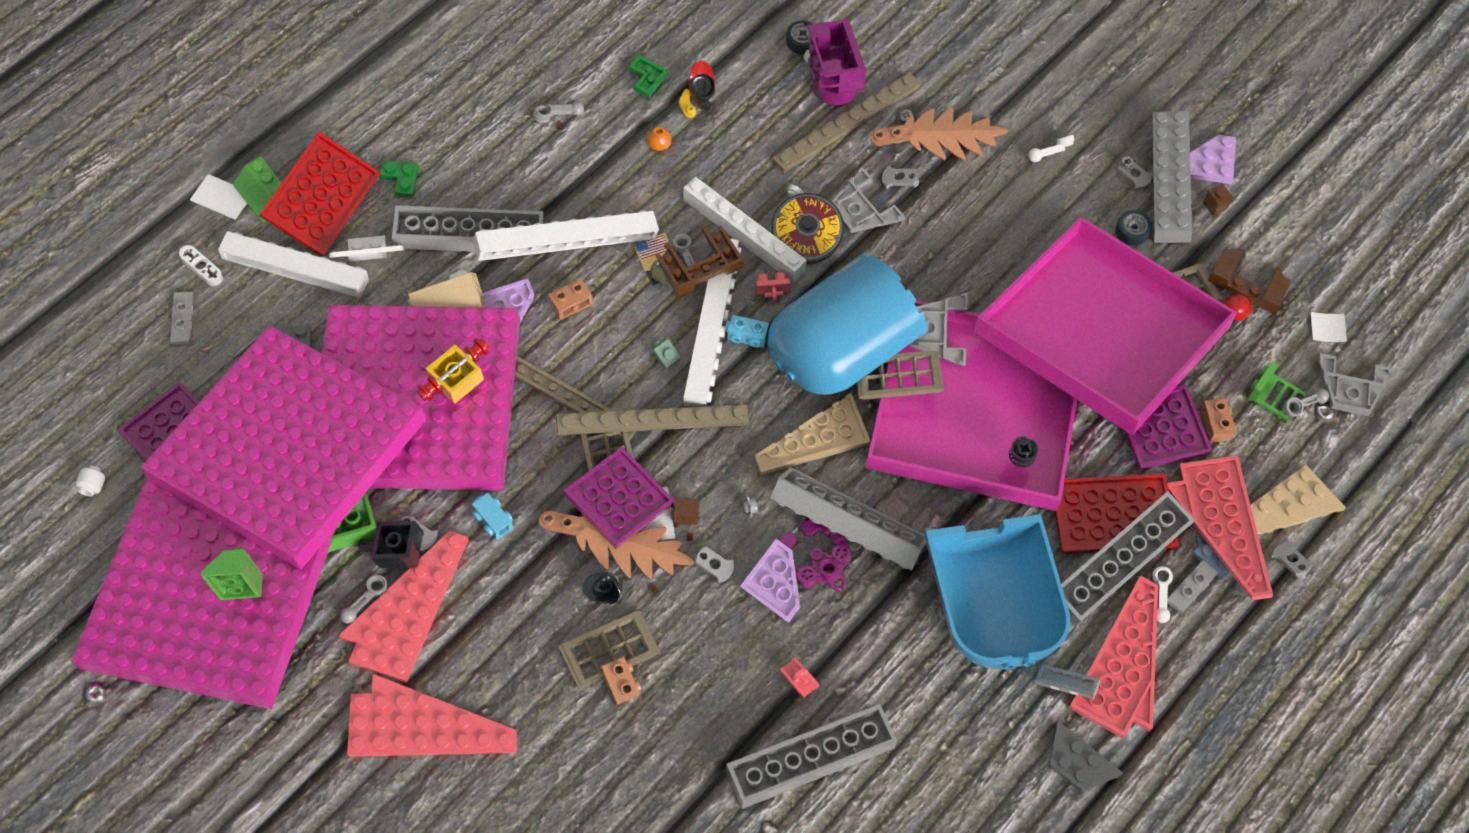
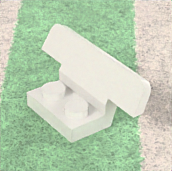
(366, 249)

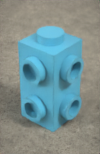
(747, 331)
(492, 516)

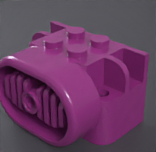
(835, 62)

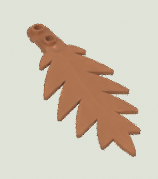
(942, 132)
(641, 546)

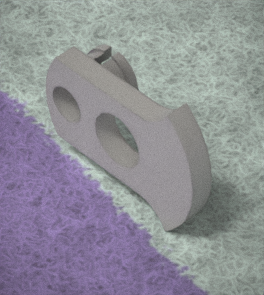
(1129, 165)
(890, 173)
(429, 538)
(1288, 549)
(725, 566)

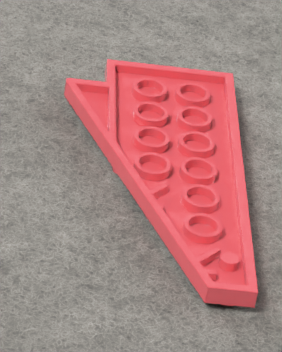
(1219, 503)
(397, 623)
(1126, 667)
(407, 722)

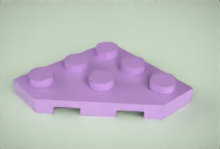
(1214, 160)
(513, 295)
(775, 581)

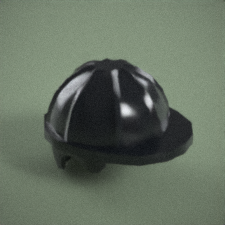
(603, 587)

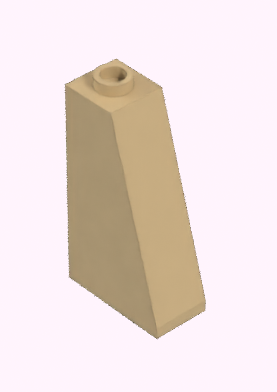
(456, 292)

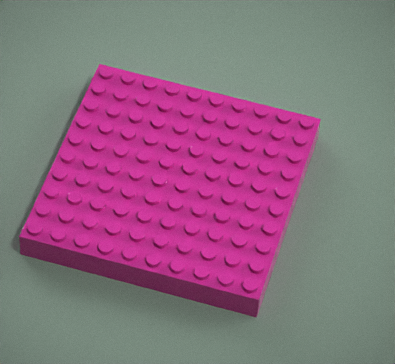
(1105, 324)
(393, 345)
(968, 428)
(284, 446)
(169, 627)

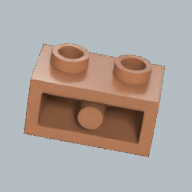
(570, 299)
(1218, 420)
(620, 680)

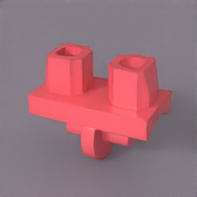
(772, 288)
(799, 677)

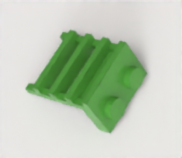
(1263, 387)

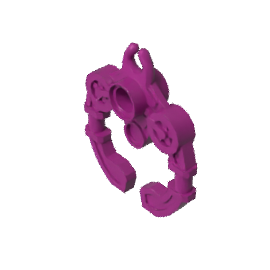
(841, 555)

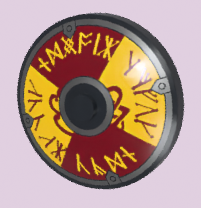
(809, 226)

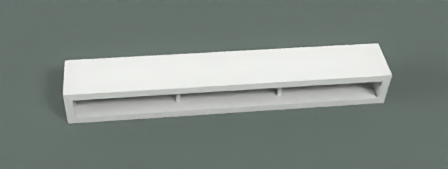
(744, 229)
(294, 264)

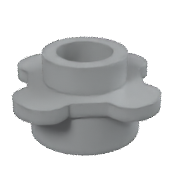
(750, 506)

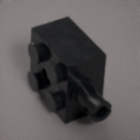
(395, 544)

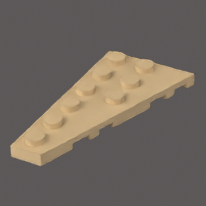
(823, 435)
(1294, 502)

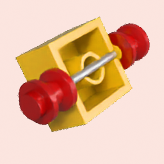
(454, 372)

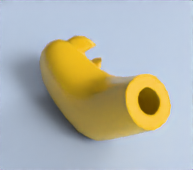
(685, 105)

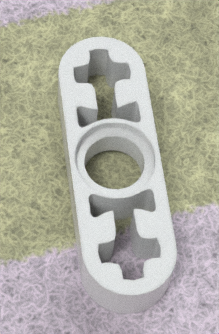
(202, 273)

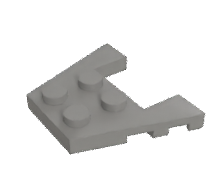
(858, 211)
(936, 336)
(1349, 392)

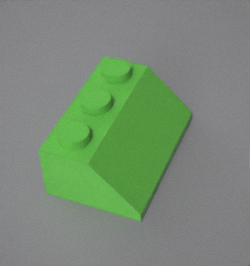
(257, 185)
(356, 526)
(234, 575)

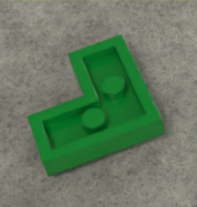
(650, 74)
(403, 173)

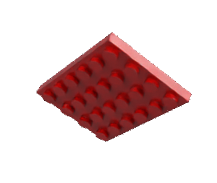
(320, 194)
(1102, 507)

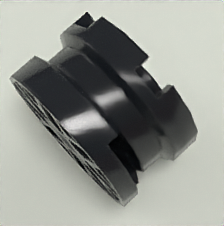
(1023, 451)

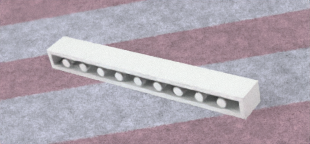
(565, 235)
(708, 339)

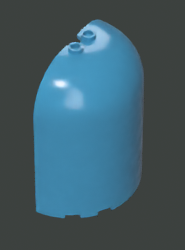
(845, 327)
(1000, 592)

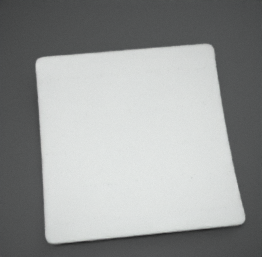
(1328, 327)

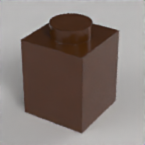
(1217, 199)
(685, 511)

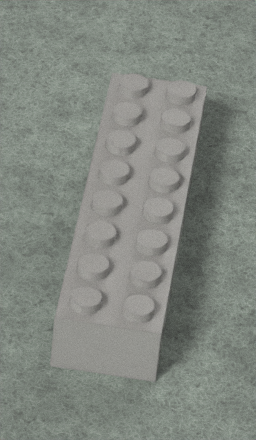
(1171, 177)
(452, 227)
(850, 518)
(1124, 556)
(810, 756)

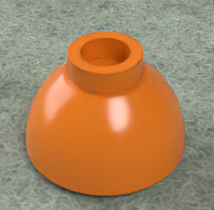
(659, 139)

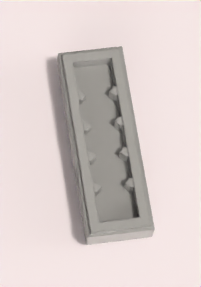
(182, 318)
(1192, 587)
(1067, 681)

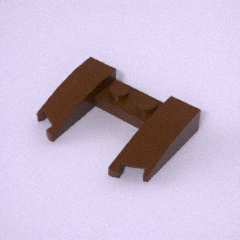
(684, 279)
(1267, 299)

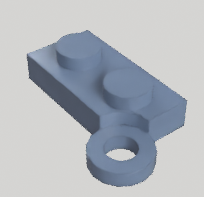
(1206, 553)

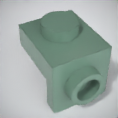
(664, 352)

